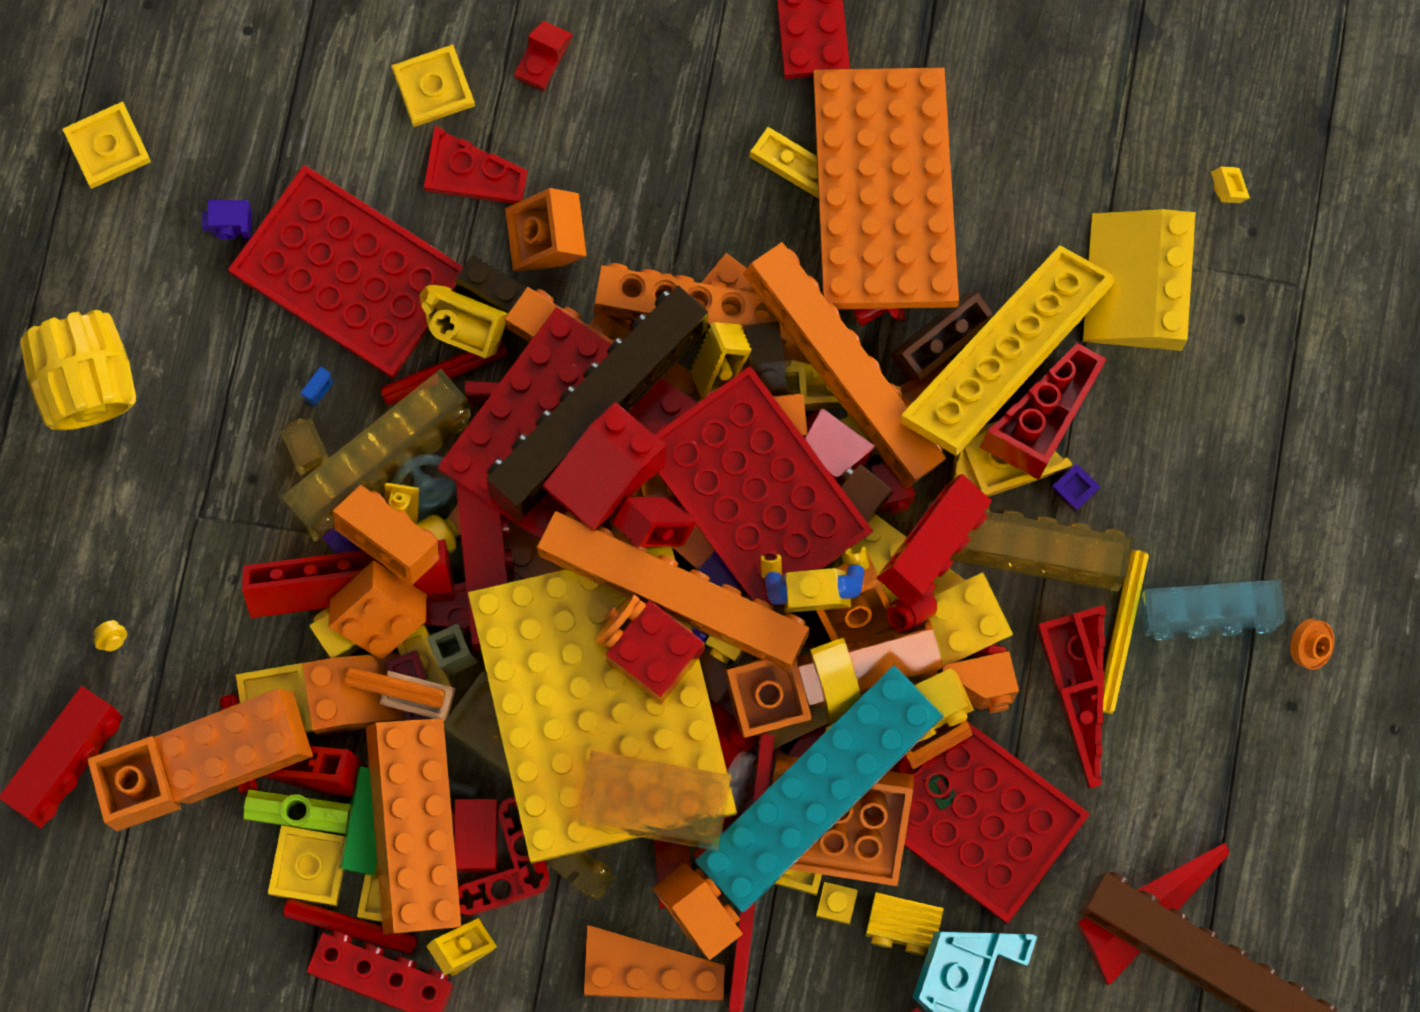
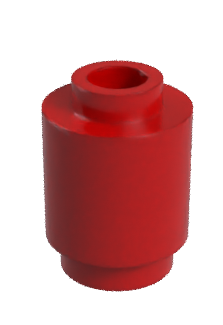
(910, 616)

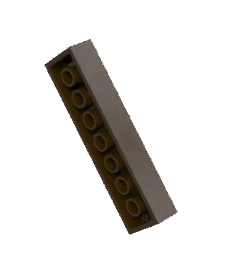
(622, 378)

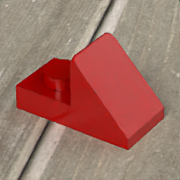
(543, 55)

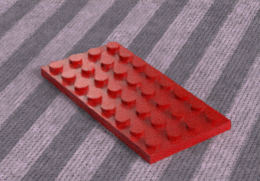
(1000, 830)

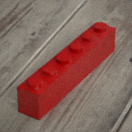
(483, 548)
(314, 580)

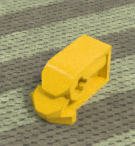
(476, 324)

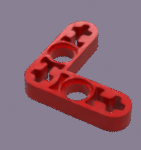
(515, 876)

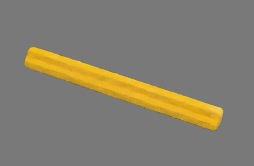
(1123, 628)

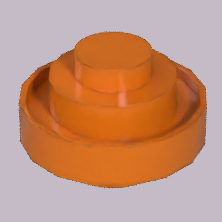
(1312, 644)

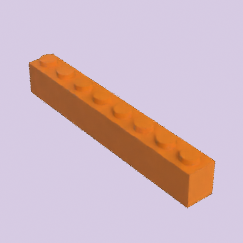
(842, 363)
(679, 593)

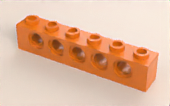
(612, 301)

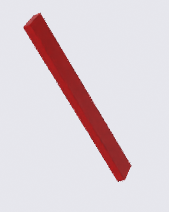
(746, 918)

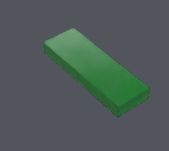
(359, 842)

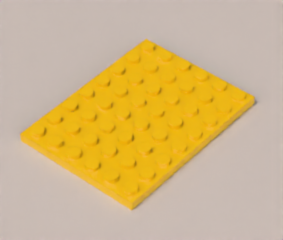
(564, 700)

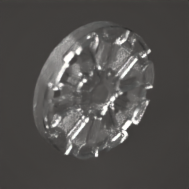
(742, 776)

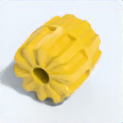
(78, 370)

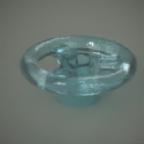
(430, 489)

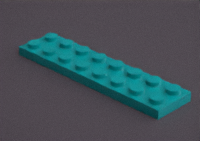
(819, 788)

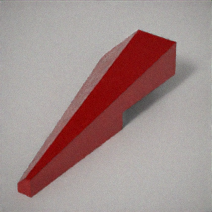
(1075, 660)
(1172, 890)

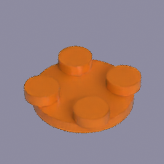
(610, 631)

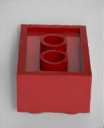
(606, 467)

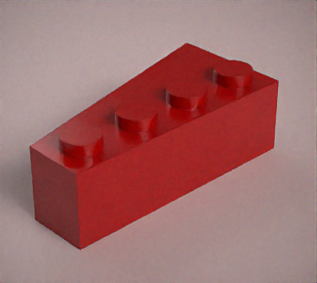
(1039, 421)

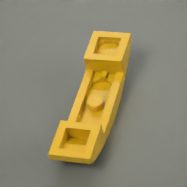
(836, 678)

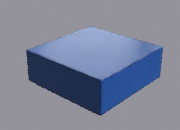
(317, 387)

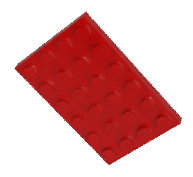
(345, 270)
(756, 485)

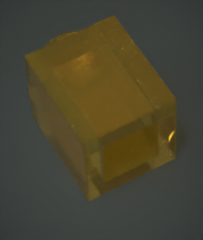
(304, 445)

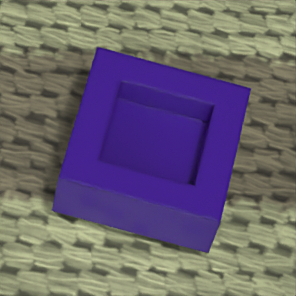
(1075, 487)

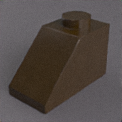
(767, 355)

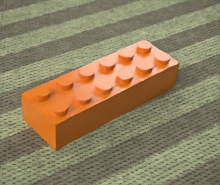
(413, 826)

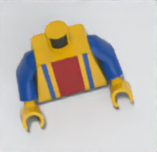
(815, 588)

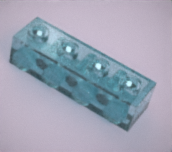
(1212, 608)

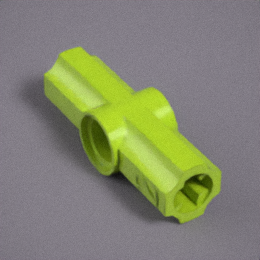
(275, 809)

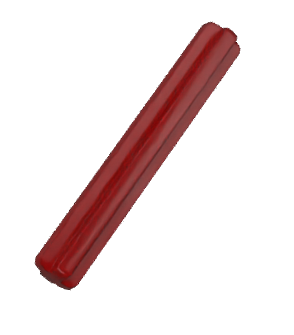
(452, 368)
(349, 925)

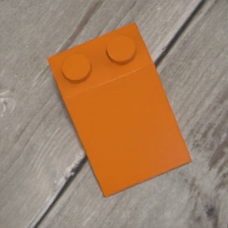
(340, 707)

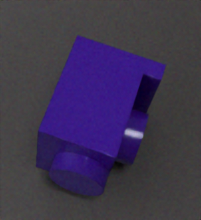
(228, 219)

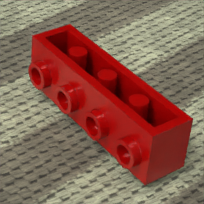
(934, 540)
(61, 757)
(378, 977)

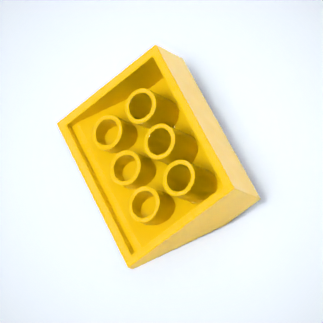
(1152, 278)

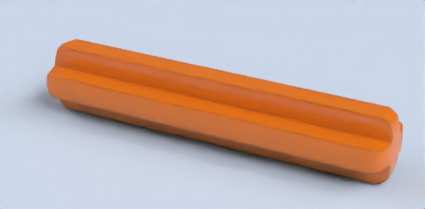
(395, 687)

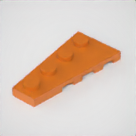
(644, 970)

